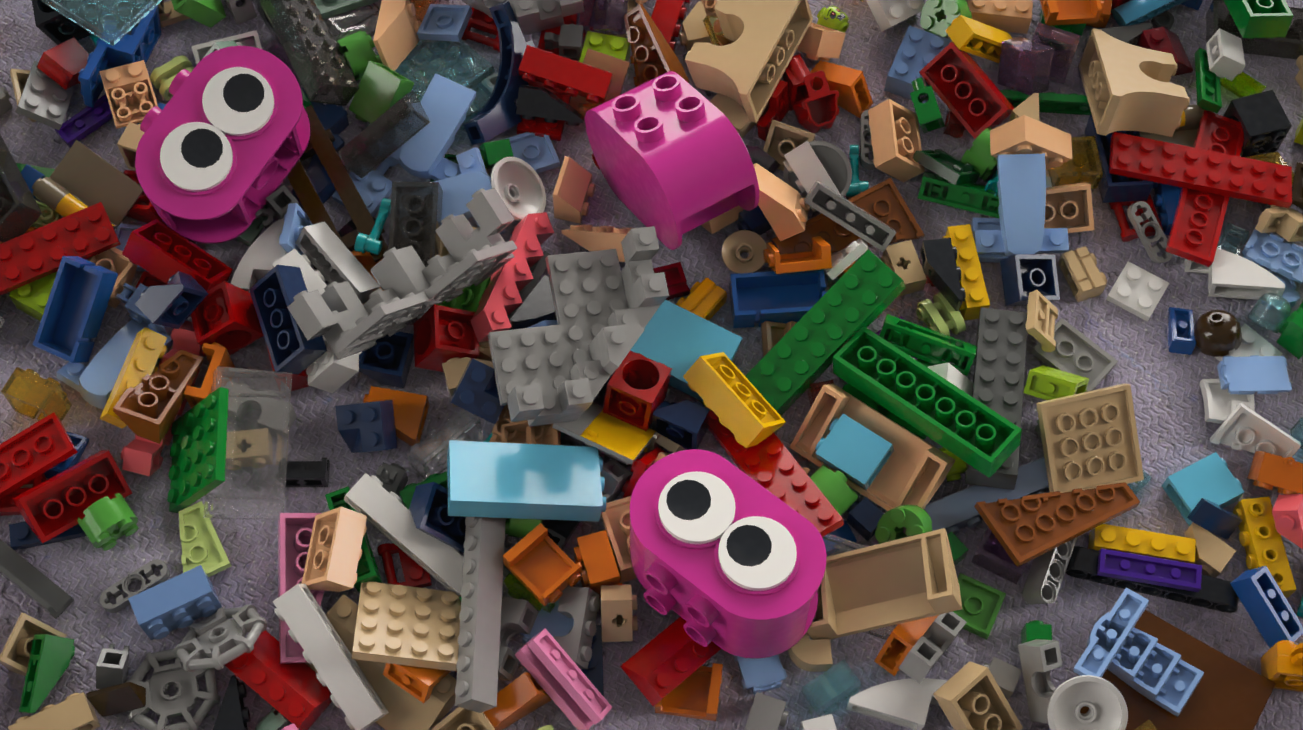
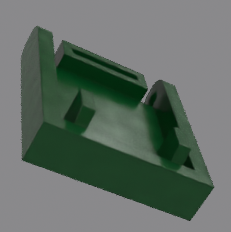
(947, 166)

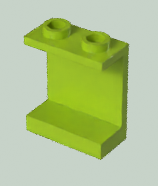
(1053, 383)

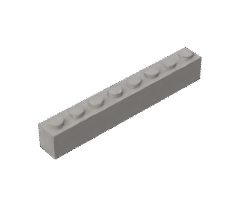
(480, 614)

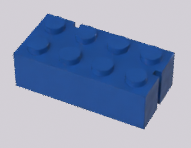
(773, 296)
(75, 309)

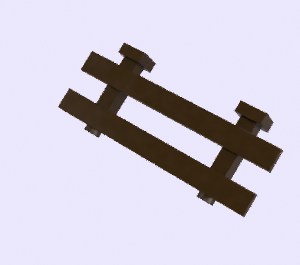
(321, 144)

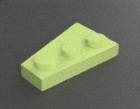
(200, 542)

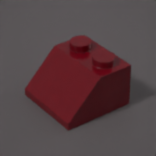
(1166, 41)

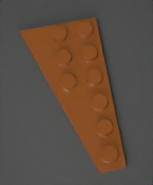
(880, 201)
(1047, 520)

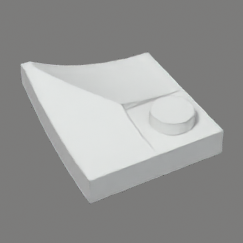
(845, 257)
(1220, 403)

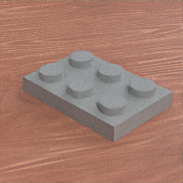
(44, 99)
(1077, 355)

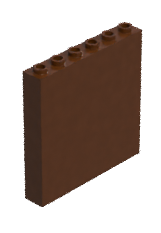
(1224, 699)

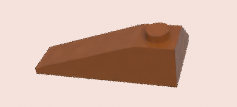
(649, 48)
(157, 399)

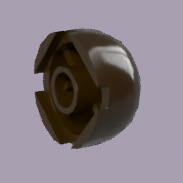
(1217, 333)

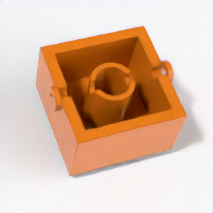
(1276, 471)
(597, 561)

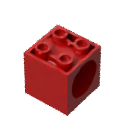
(227, 318)
(443, 335)
(632, 404)

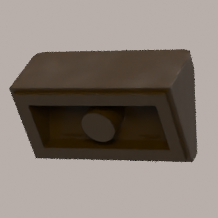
(118, 698)

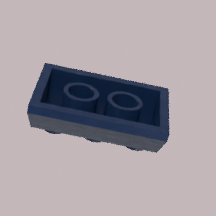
(431, 516)

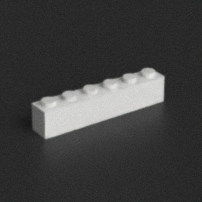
(396, 523)
(330, 657)

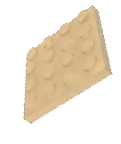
(1090, 439)
(407, 626)

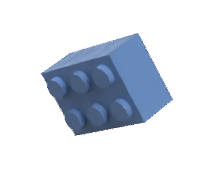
(913, 55)
(175, 603)

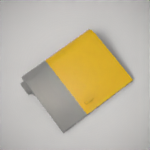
(608, 433)

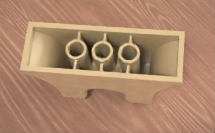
(763, 45)
(1130, 87)

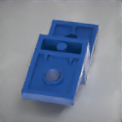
(127, 50)

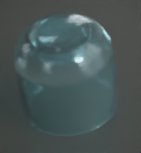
(1270, 312)

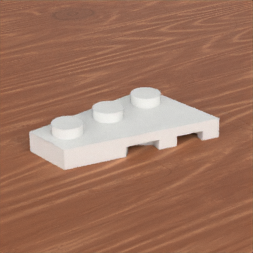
(1253, 433)

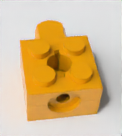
(1284, 665)

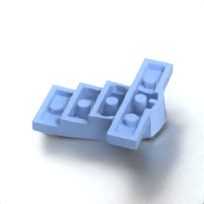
(446, 109)
(460, 188)
(1021, 211)
(99, 377)
(1138, 657)

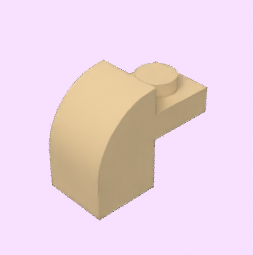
(1283, 221)
(812, 654)

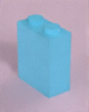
(854, 451)
(1203, 479)

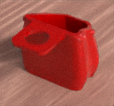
(820, 108)

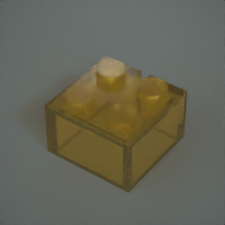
(1082, 168)
(31, 393)

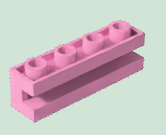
(563, 681)

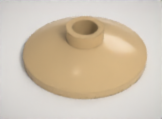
(743, 242)

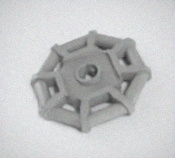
(220, 638)
(181, 702)

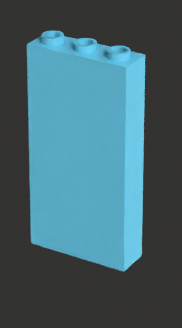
(680, 338)
(524, 481)

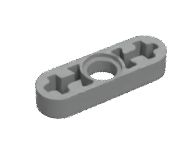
(865, 147)
(1140, 230)
(146, 569)

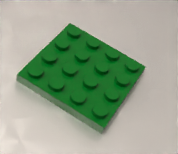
(198, 450)

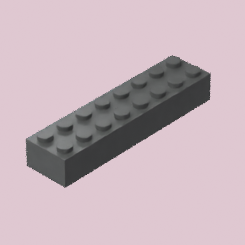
(1000, 382)

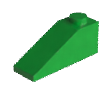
(46, 665)

